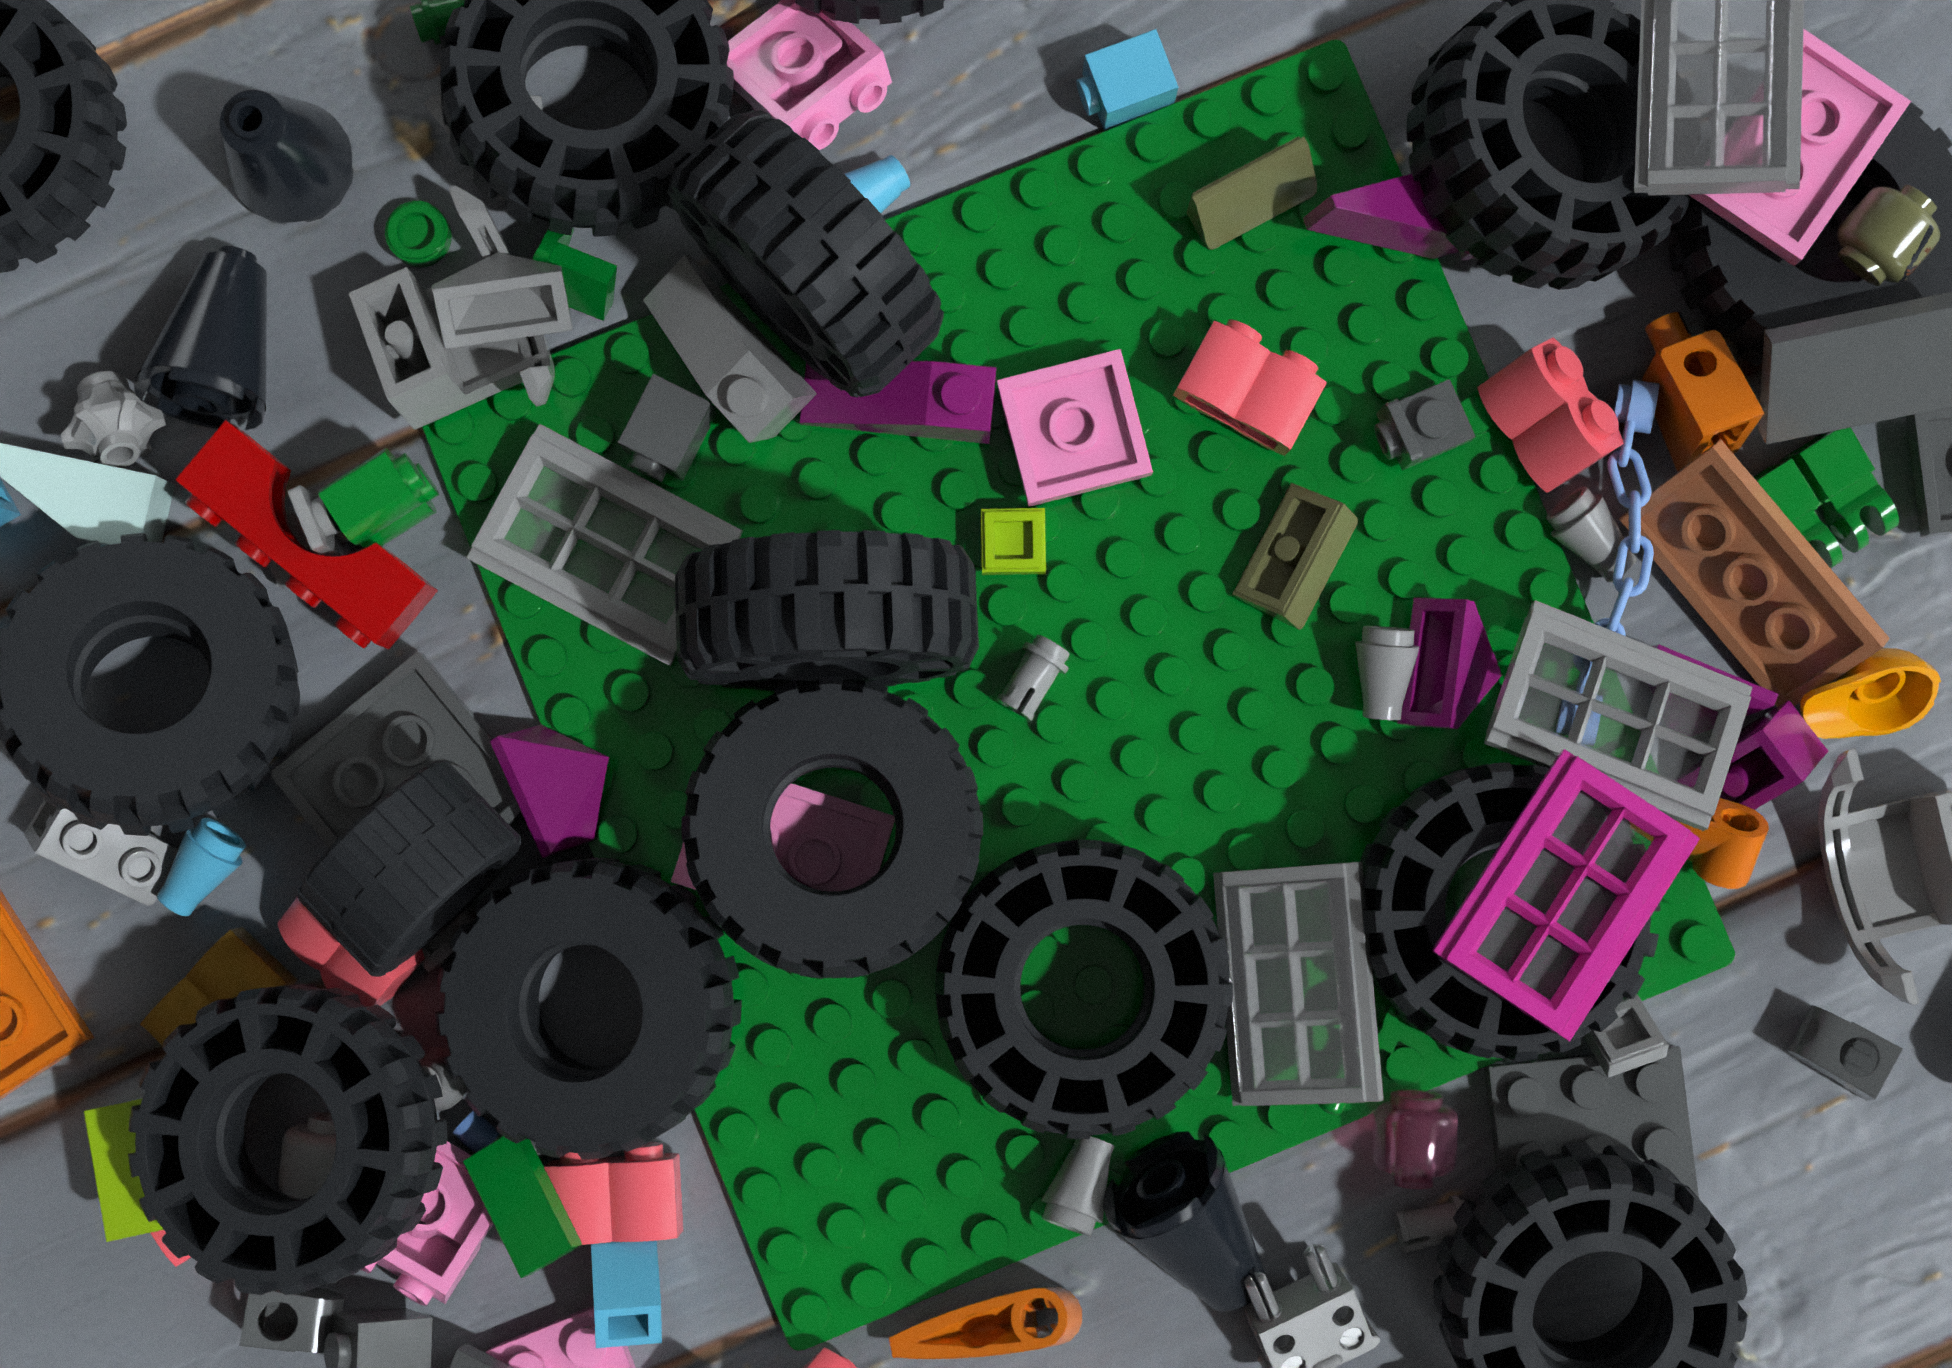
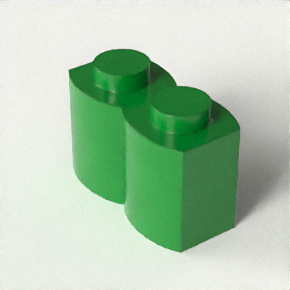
(380, 498)

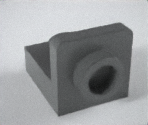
(1422, 425)

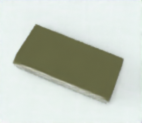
(1253, 193)
(1296, 555)

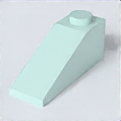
(89, 497)

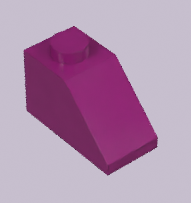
(1772, 757)

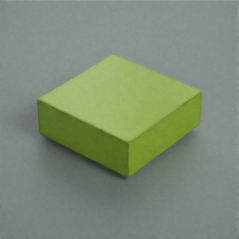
(1013, 541)

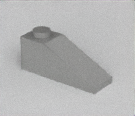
(727, 353)

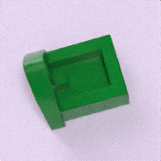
(586, 278)

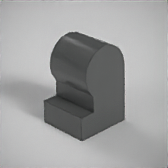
(1844, 1052)
(290, 1320)

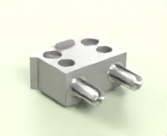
(1310, 1320)

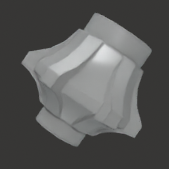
(111, 421)

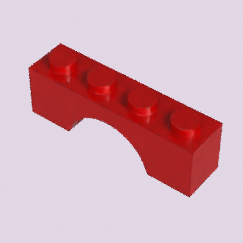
(247, 488)

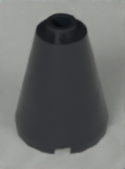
(285, 156)
(213, 345)
(1187, 1218)

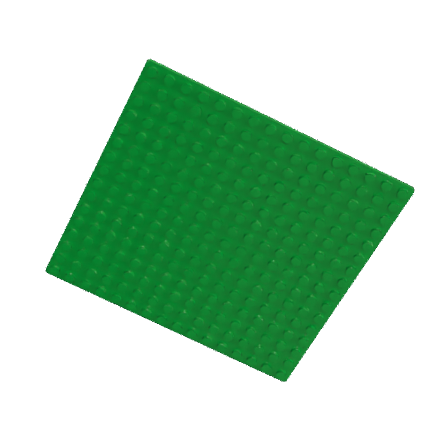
(1182, 709)

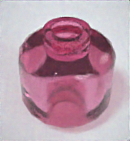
(1415, 1138)

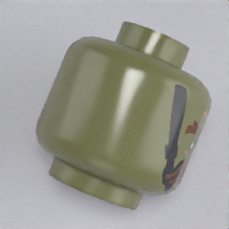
(1888, 234)

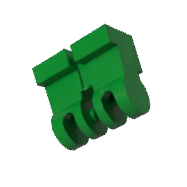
(1839, 478)

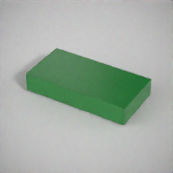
(522, 1204)

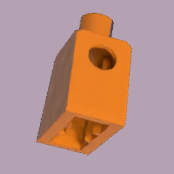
(1699, 390)

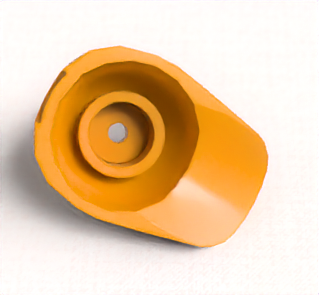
(1863, 707)

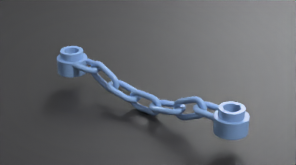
(1636, 409)

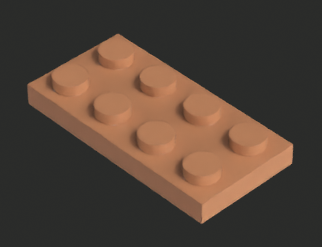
(1755, 577)

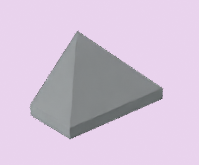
(501, 301)

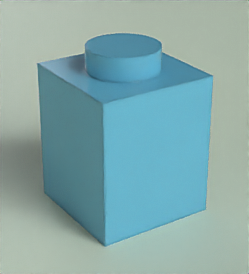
(1127, 80)
(626, 1294)

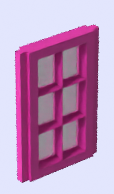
(1566, 894)

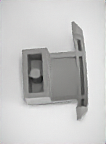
(409, 349)
(1885, 869)

